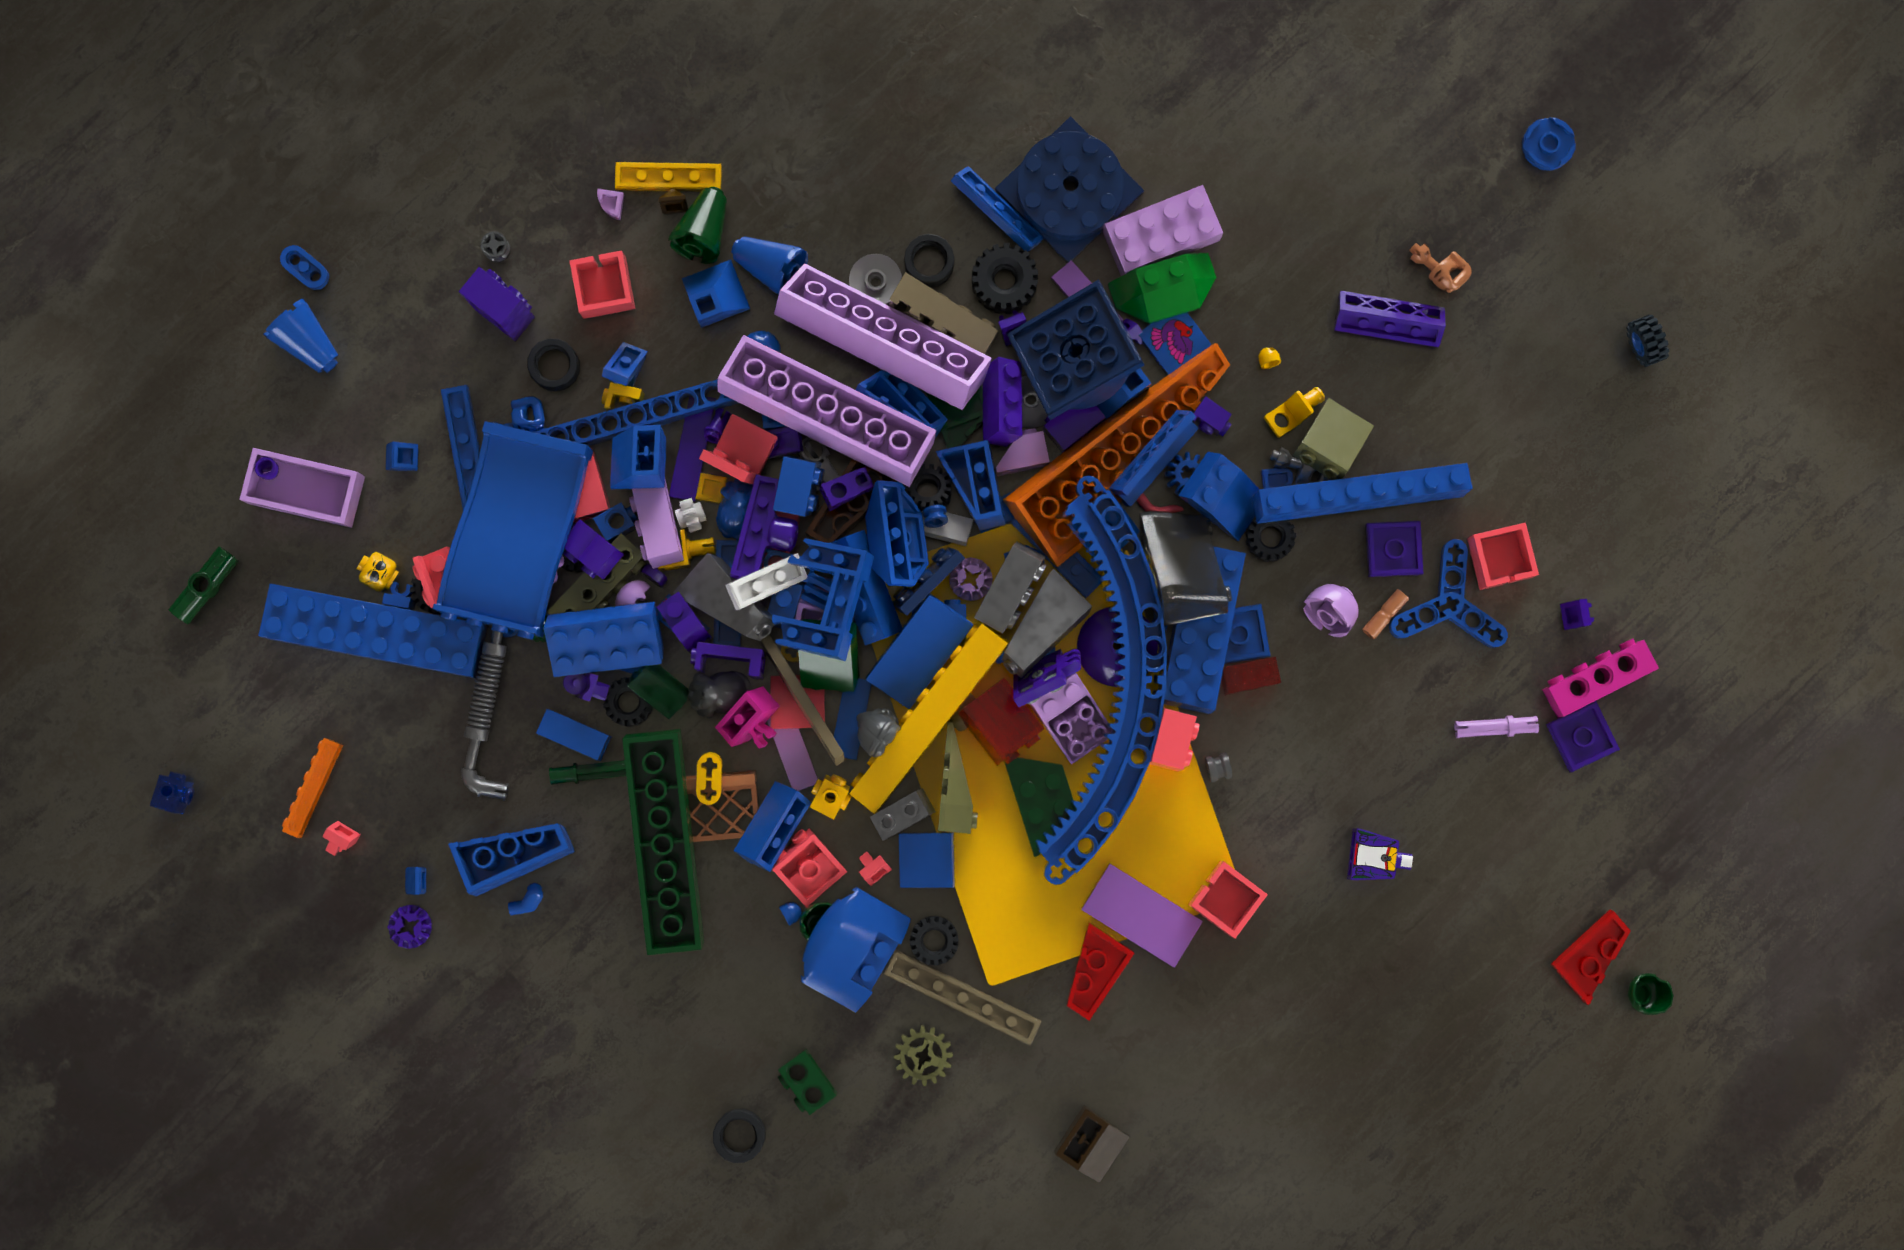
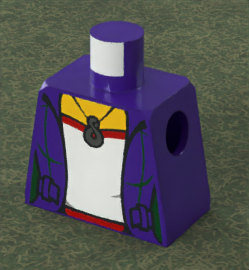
(1375, 856)

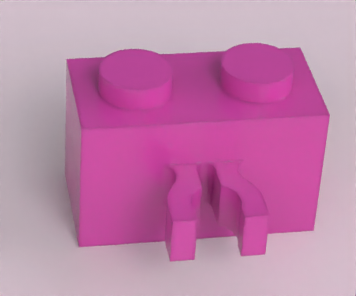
(748, 719)

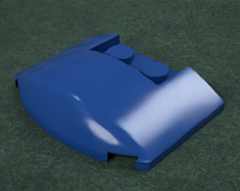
(852, 947)

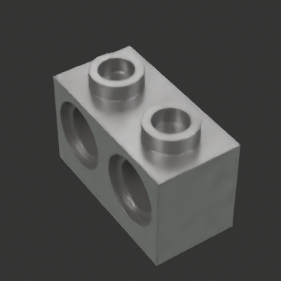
(902, 814)

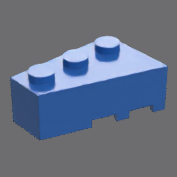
(902, 398)
(975, 480)

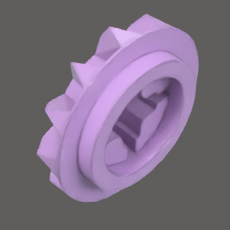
(968, 591)

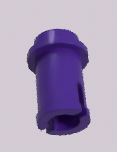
(717, 425)

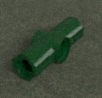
(191, 598)

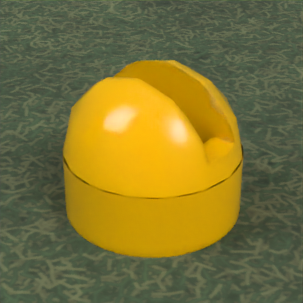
(1269, 358)

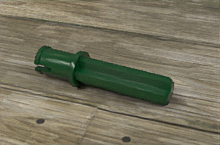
(587, 772)

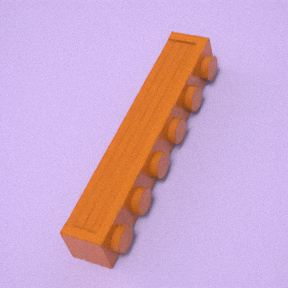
(312, 788)

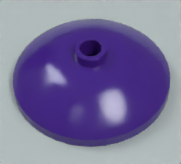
(1097, 649)

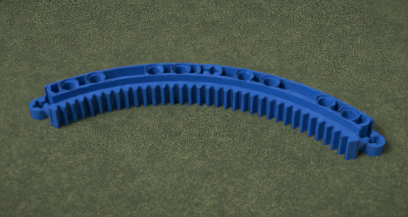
(1132, 592)

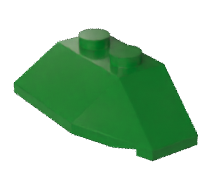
(1164, 287)

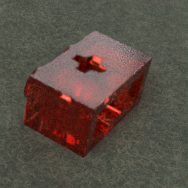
(1250, 676)

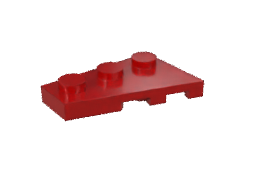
(1589, 956)
(1097, 970)

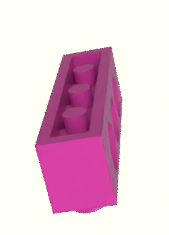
(1639, 664)

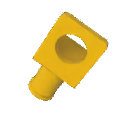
(1295, 409)
(690, 549)

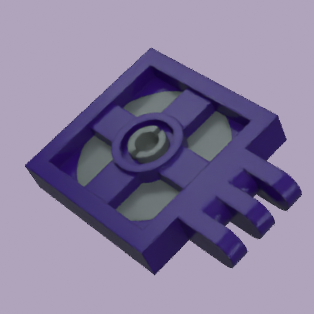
(1046, 676)

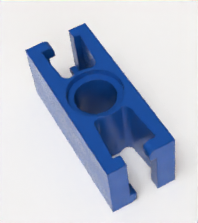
(574, 735)

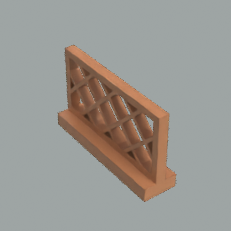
(730, 781)

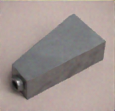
(707, 592)
(1049, 619)

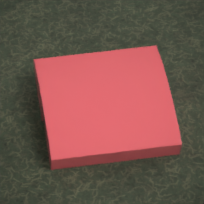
(789, 714)

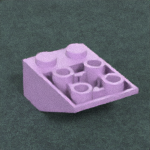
(1072, 719)

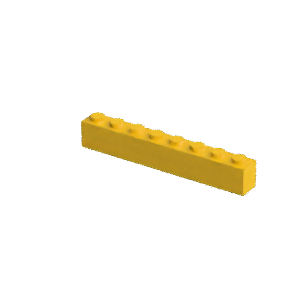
(929, 717)

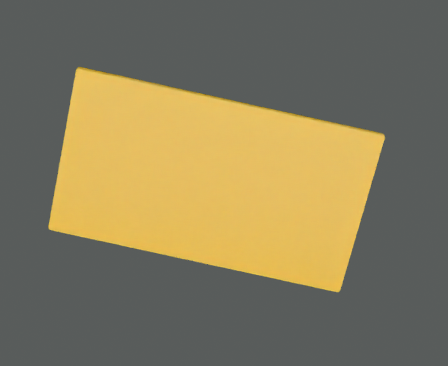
(1011, 909)

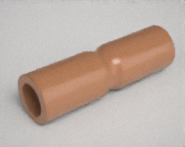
(1388, 611)

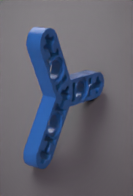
(1453, 593)

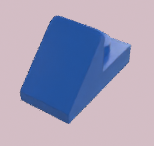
(625, 365)

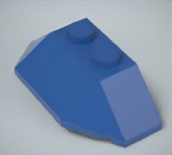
(896, 535)

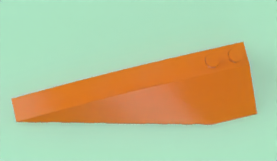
(1107, 453)

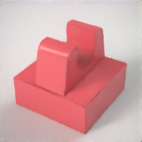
(340, 837)
(874, 868)

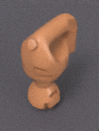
(1441, 271)

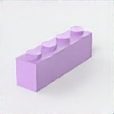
(656, 526)

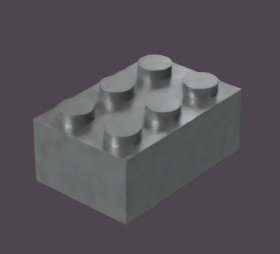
(1011, 588)

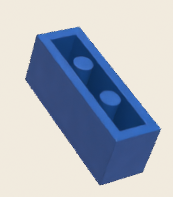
(772, 826)

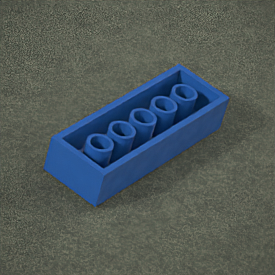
(1201, 645)

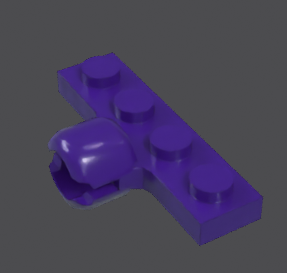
(762, 529)

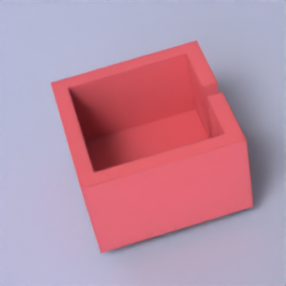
(603, 288)
(1502, 556)
(1174, 740)
(1228, 899)

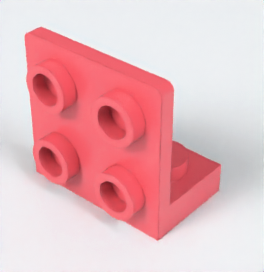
(741, 450)

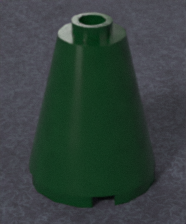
(701, 227)

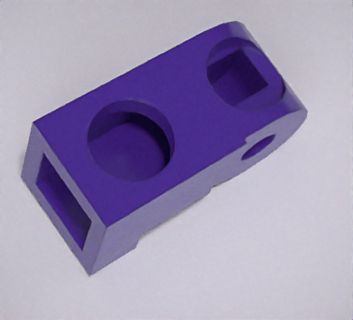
(846, 488)

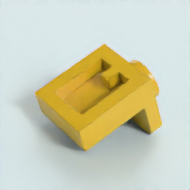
(625, 394)

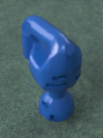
(520, 415)

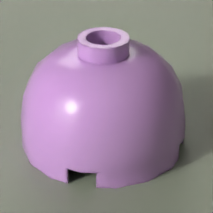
(1332, 608)

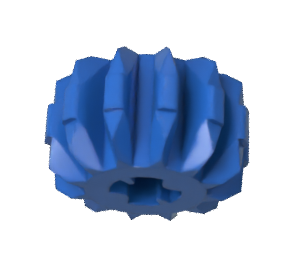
(1177, 470)

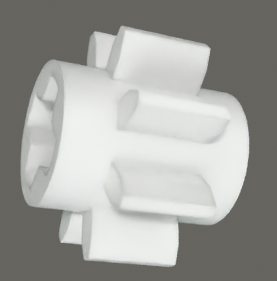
(690, 515)

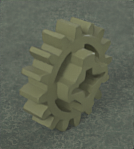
(910, 1051)

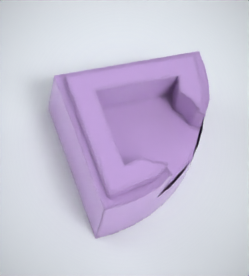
(611, 202)

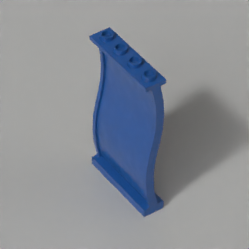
(513, 530)

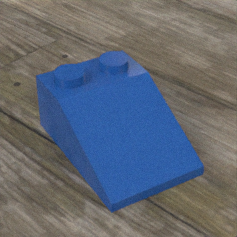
(1221, 494)

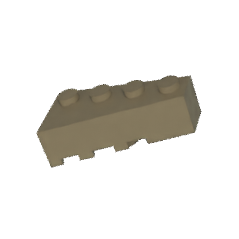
(942, 314)

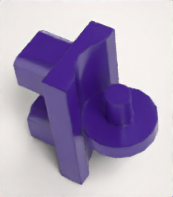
(585, 686)

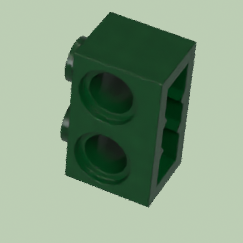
(813, 1078)

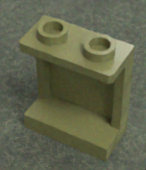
(1333, 440)

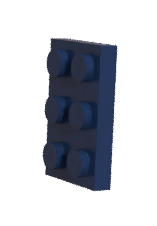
(943, 564)

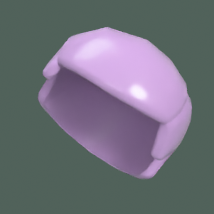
(631, 593)

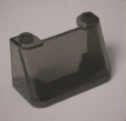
(1184, 566)

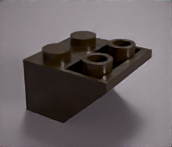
(1091, 1144)

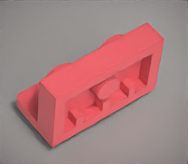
(429, 571)

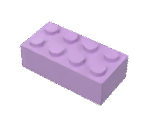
(1163, 230)
(304, 489)

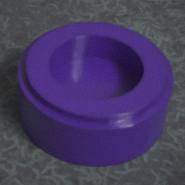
(654, 575)

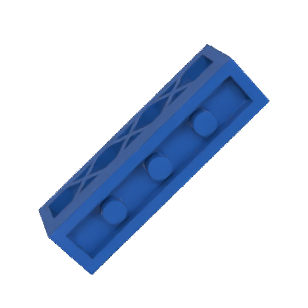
(1154, 457)

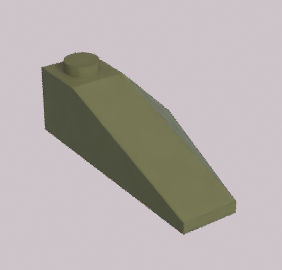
(956, 803)

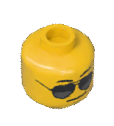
(377, 571)

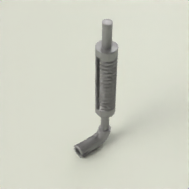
(480, 715)

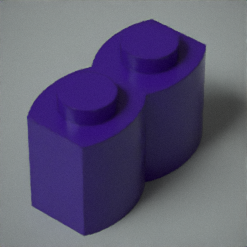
(591, 550)

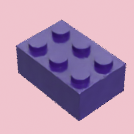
(497, 302)

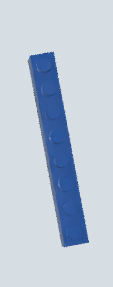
(1361, 493)

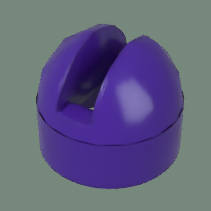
(264, 465)

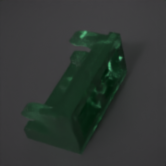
(659, 689)

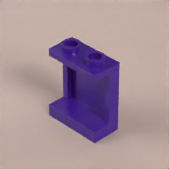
(755, 657)

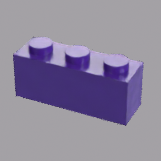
(1002, 402)

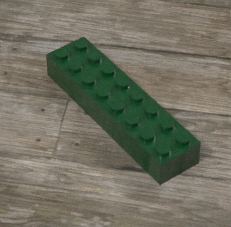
(663, 841)

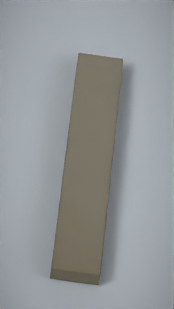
(802, 700)
(962, 997)

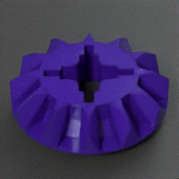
(421, 930)

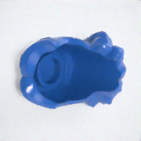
(733, 508)

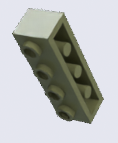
(594, 593)

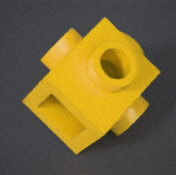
(826, 804)

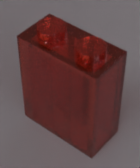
(1000, 723)

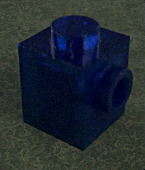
(172, 793)

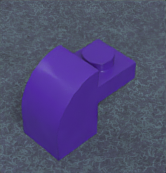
(683, 622)

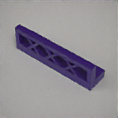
(1390, 322)

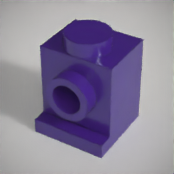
(1212, 418)

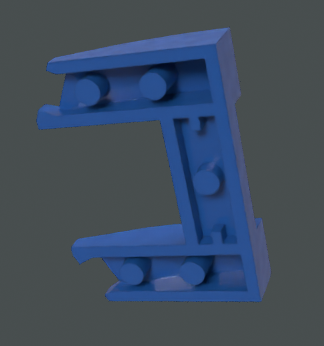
(832, 636)

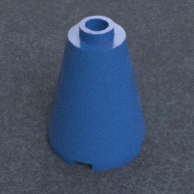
(768, 260)
(303, 337)

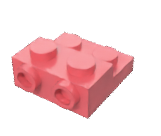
(808, 867)

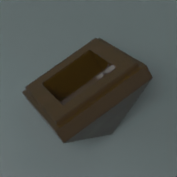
(673, 202)

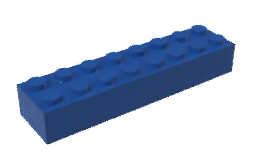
(372, 631)

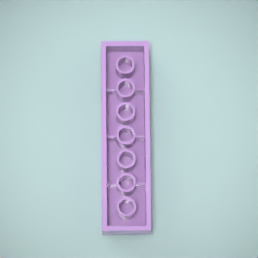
(882, 336)
(826, 410)

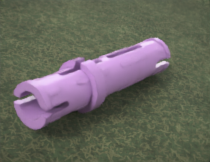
(1496, 727)

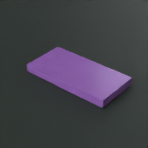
(1141, 915)

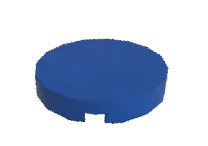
(1548, 143)

